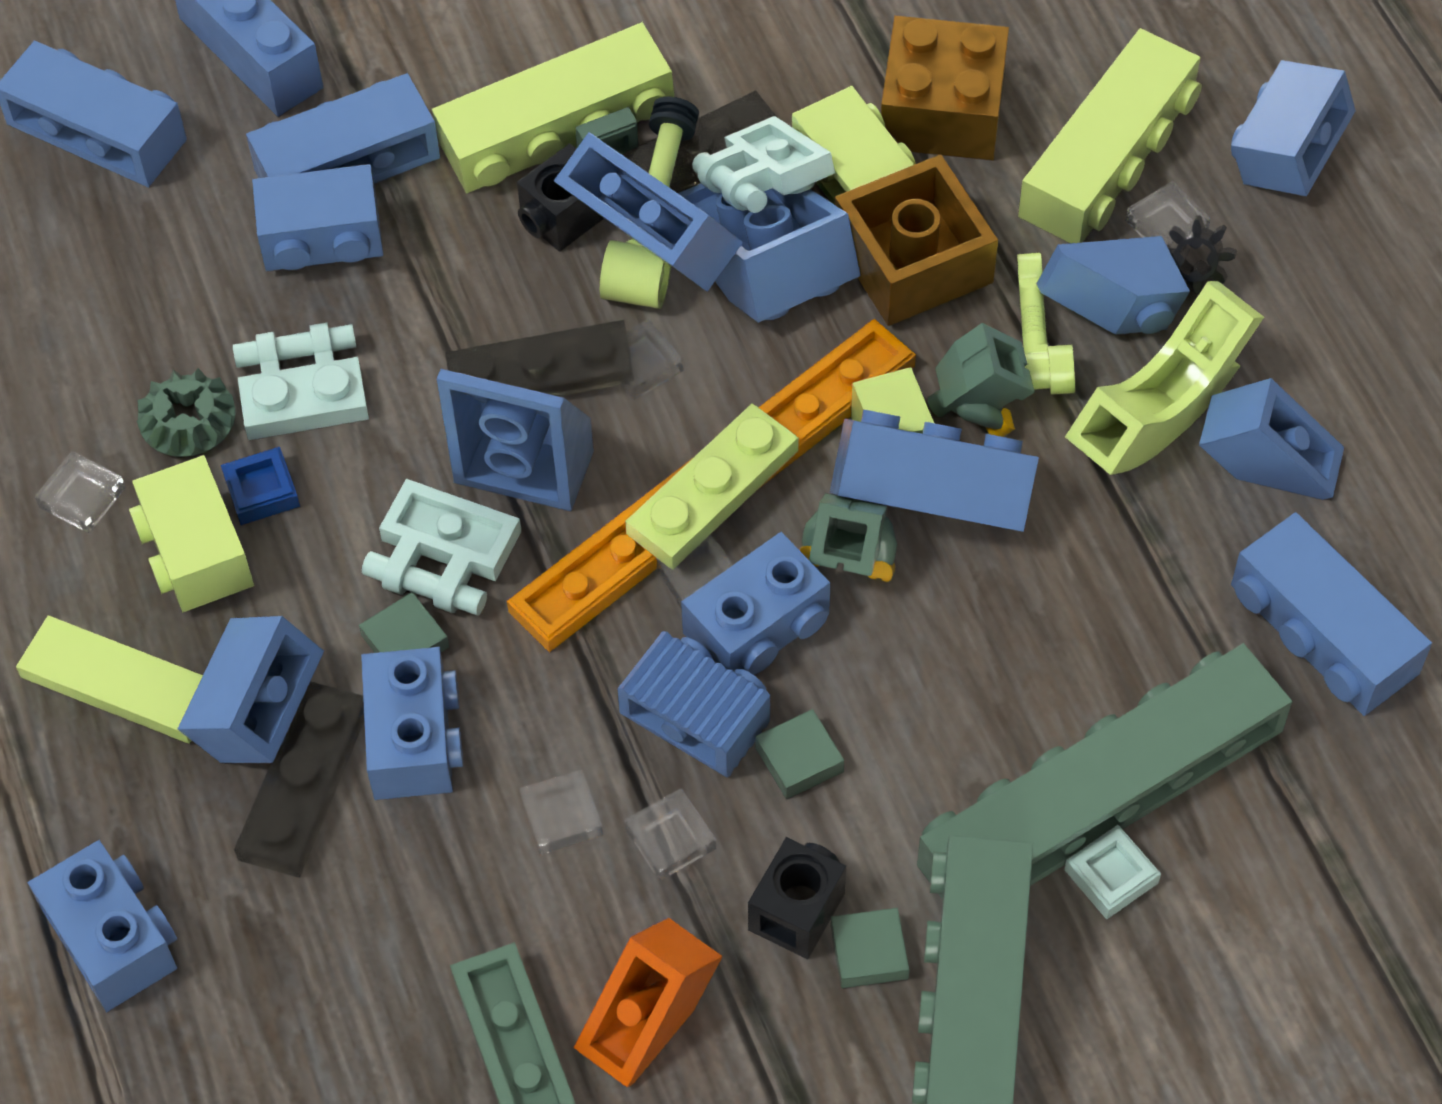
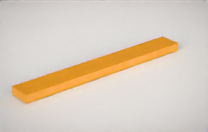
(614, 563)

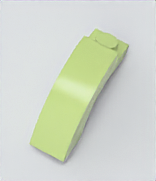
(1147, 412)

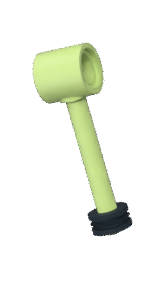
(629, 269)

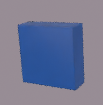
(260, 485)

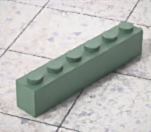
(1125, 764)

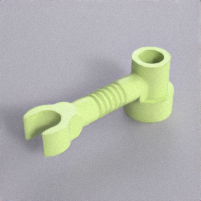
(1048, 365)

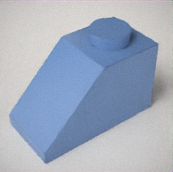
(1117, 283)
(1271, 441)

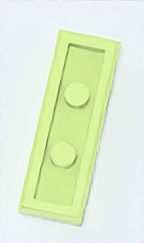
(110, 676)

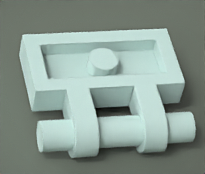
(763, 159)
(304, 395)
(446, 530)

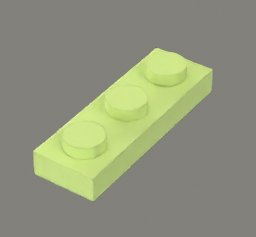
(712, 486)

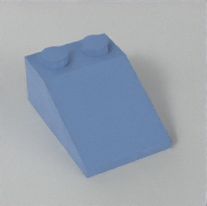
(788, 250)
(514, 440)

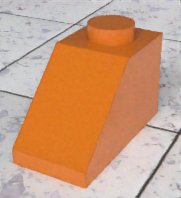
(647, 999)

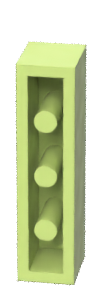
(537, 110)
(1110, 137)

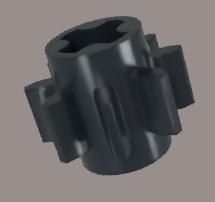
(1195, 238)

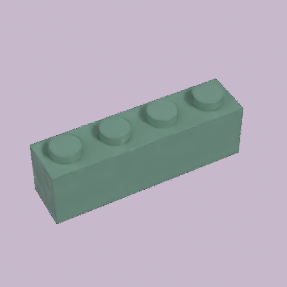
(978, 972)

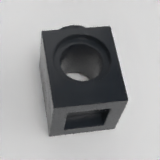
(550, 209)
(794, 922)

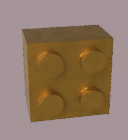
(944, 86)
(918, 239)

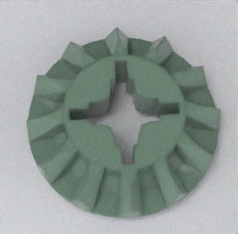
(185, 434)

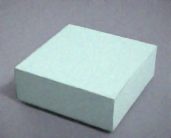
(1112, 871)

